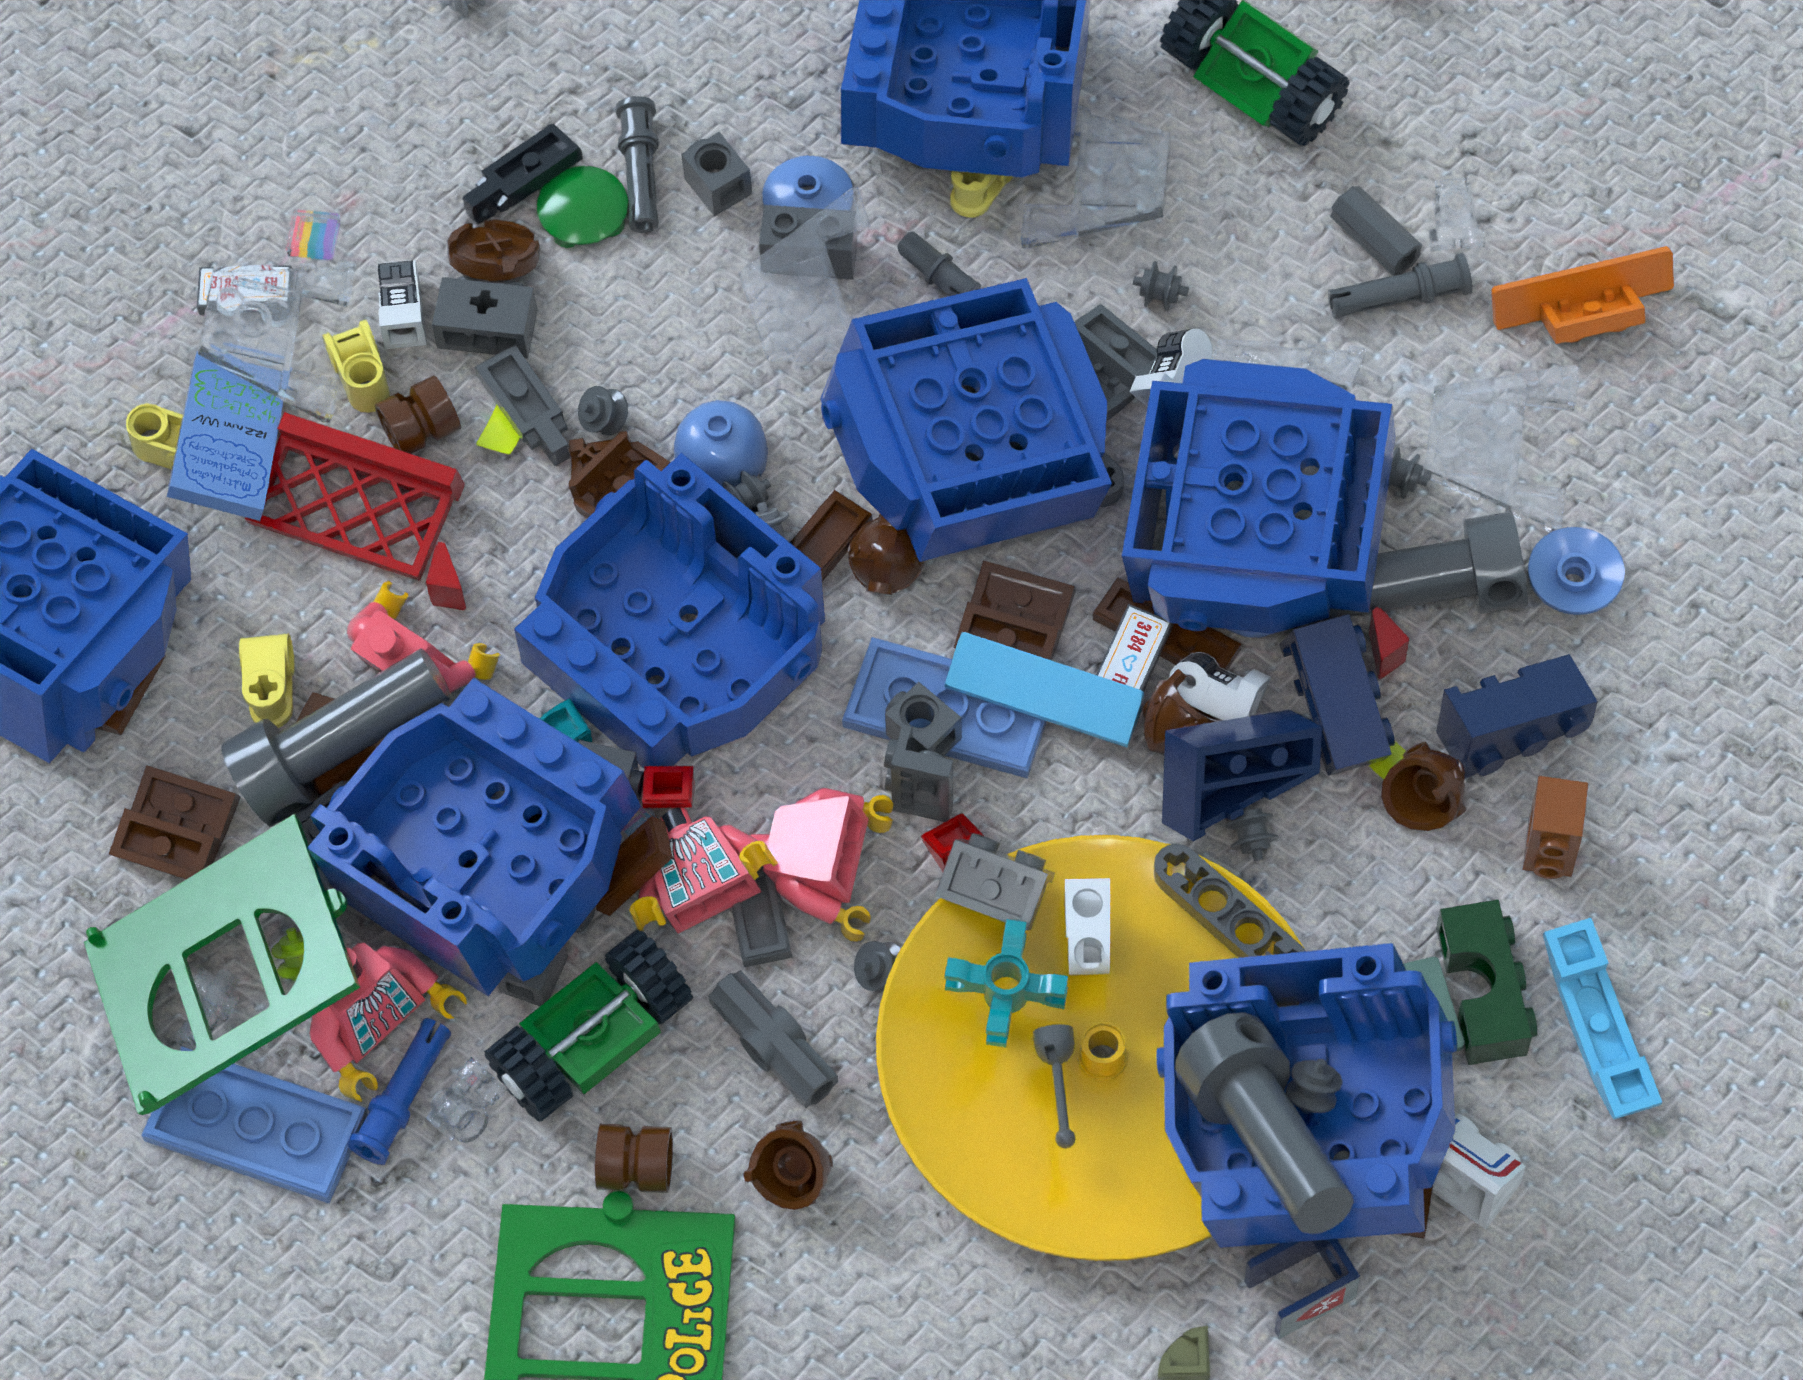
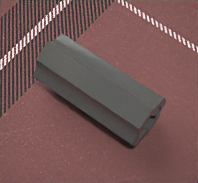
(1376, 230)

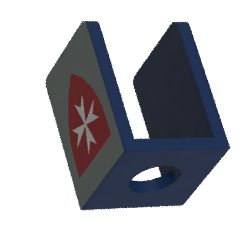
(1319, 1302)

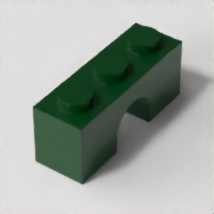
(1479, 941)

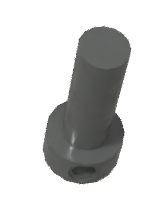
(1481, 566)
(278, 766)
(1240, 1079)

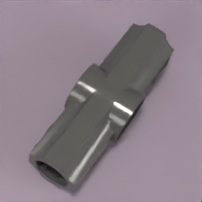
(773, 1038)

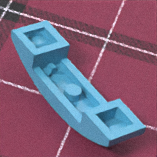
(1598, 1021)

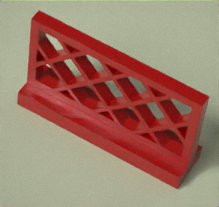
(379, 464)

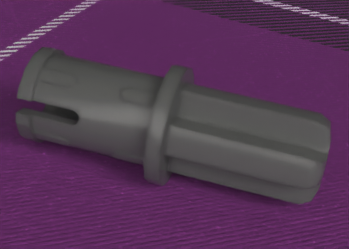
(937, 267)

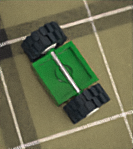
(1256, 65)
(589, 1026)

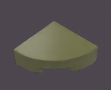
(1187, 1357)

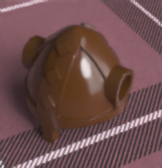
(883, 557)
(1169, 711)
(1424, 789)
(789, 1166)

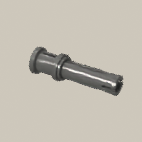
(638, 146)
(1422, 283)

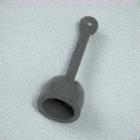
(1055, 1046)

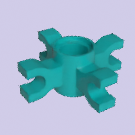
(970, 977)

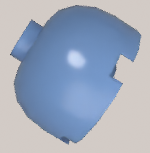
(723, 441)

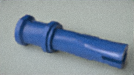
(390, 1110)

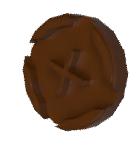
(494, 251)

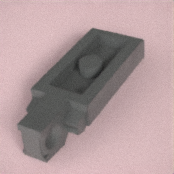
(525, 402)

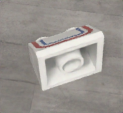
(1477, 1174)

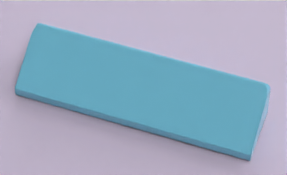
(1045, 689)

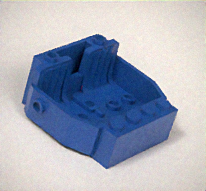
(966, 82)
(910, 422)
(1242, 552)
(626, 580)
(95, 606)
(428, 809)
(1394, 1099)

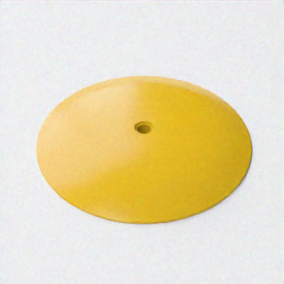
(987, 1115)

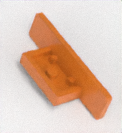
(1586, 297)

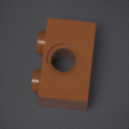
(1555, 827)

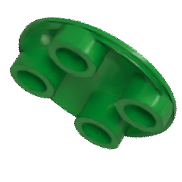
(582, 206)

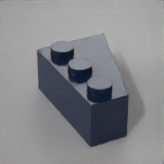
(1340, 693)
(1515, 715)
(1232, 764)

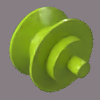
(292, 951)

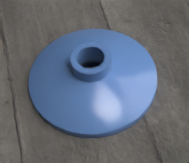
(786, 180)
(1579, 553)

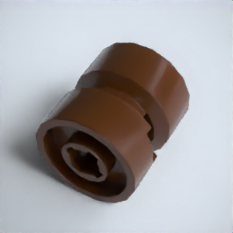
(418, 416)
(634, 1158)

